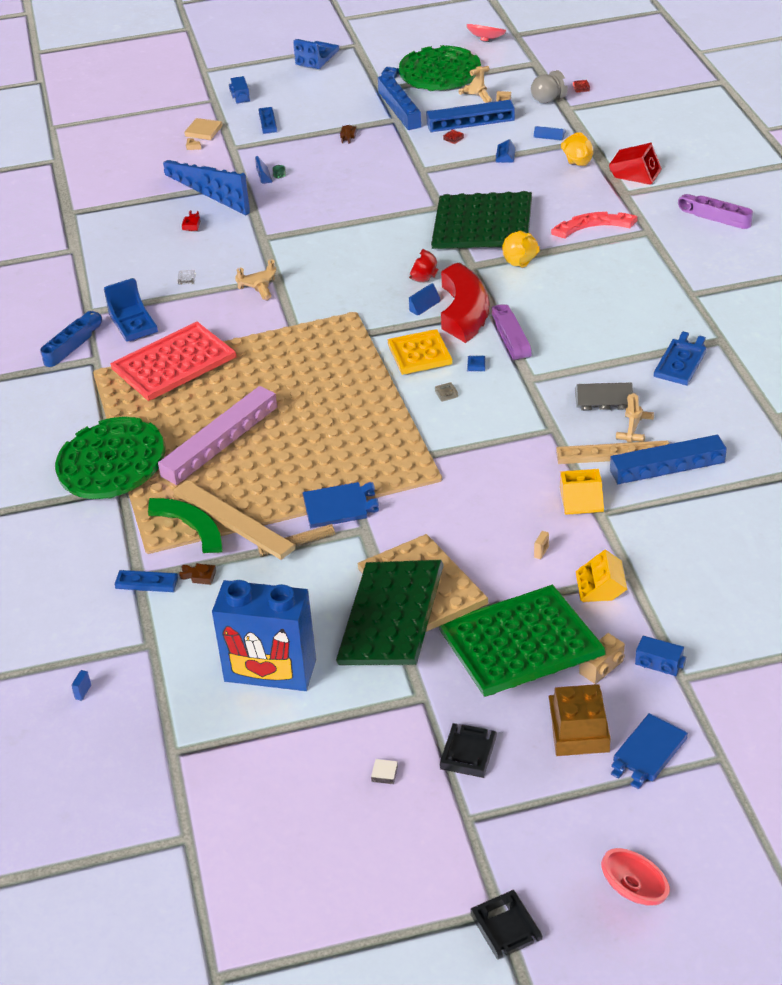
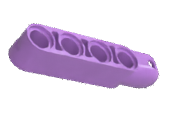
(716, 210)
(511, 332)

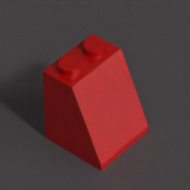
(636, 164)

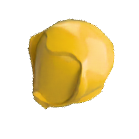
(578, 149)
(520, 248)

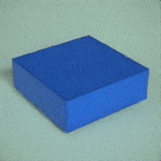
(391, 70)
(476, 363)
(81, 685)

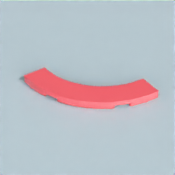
(583, 221)

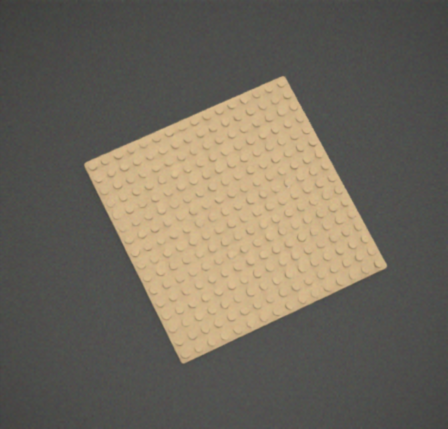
(330, 428)

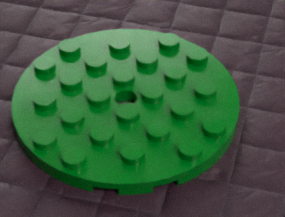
(438, 67)
(84, 462)

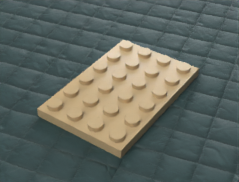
(455, 591)

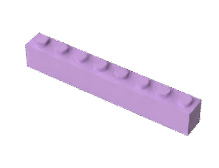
(217, 435)

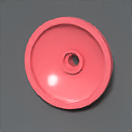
(485, 32)
(635, 877)

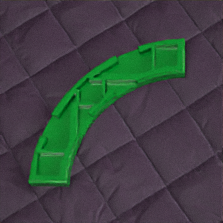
(193, 517)

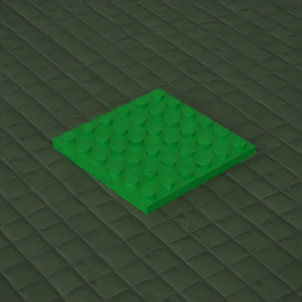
(521, 640)

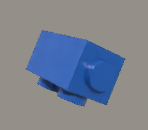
(239, 89)
(660, 655)

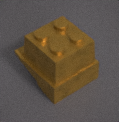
(579, 720)

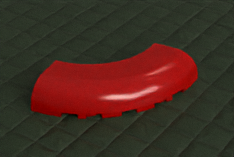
(469, 305)

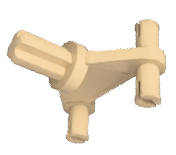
(477, 85)
(258, 280)
(635, 414)

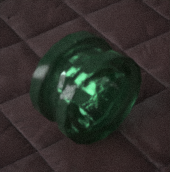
(279, 171)

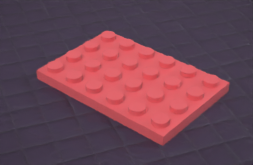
(173, 360)

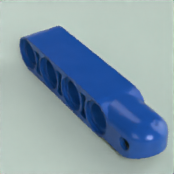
(70, 338)

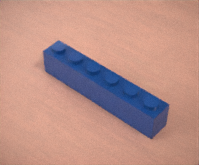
(399, 102)
(470, 115)
(667, 459)

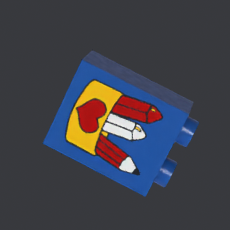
(264, 635)

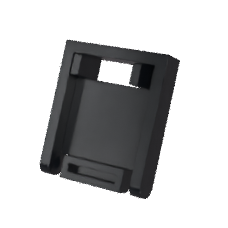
(468, 747)
(508, 930)

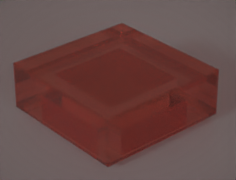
(581, 86)
(453, 136)

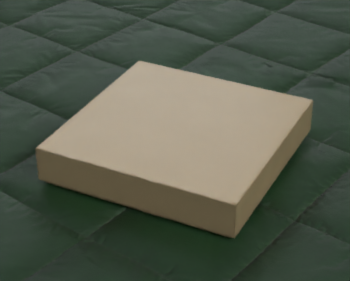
(203, 129)

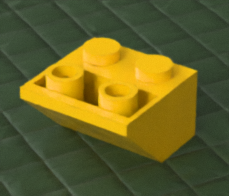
(581, 491)
(601, 578)

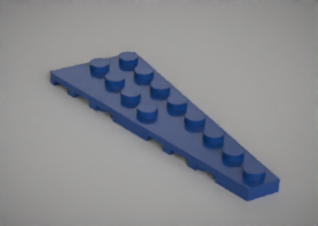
(219, 185)

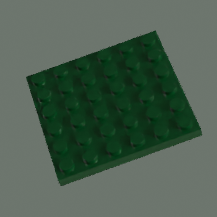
(480, 219)

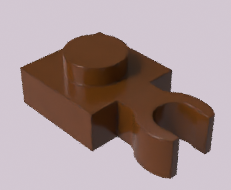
(347, 133)
(199, 574)

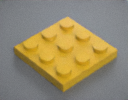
(419, 351)

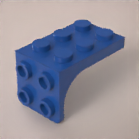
(313, 53)
(128, 310)

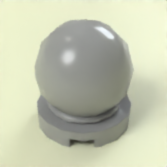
(549, 87)

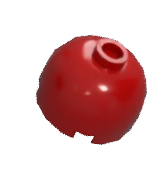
(424, 267)

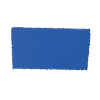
(549, 133)
(505, 152)
(263, 171)
(423, 299)

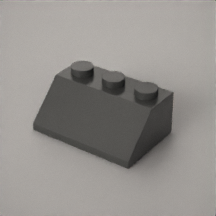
(602, 395)

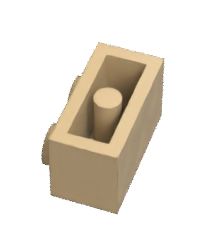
(597, 669)

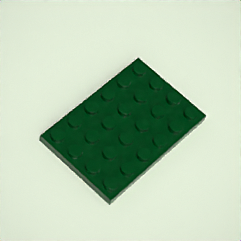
(390, 613)

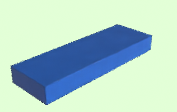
(267, 120)
(146, 581)

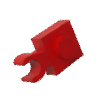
(191, 222)

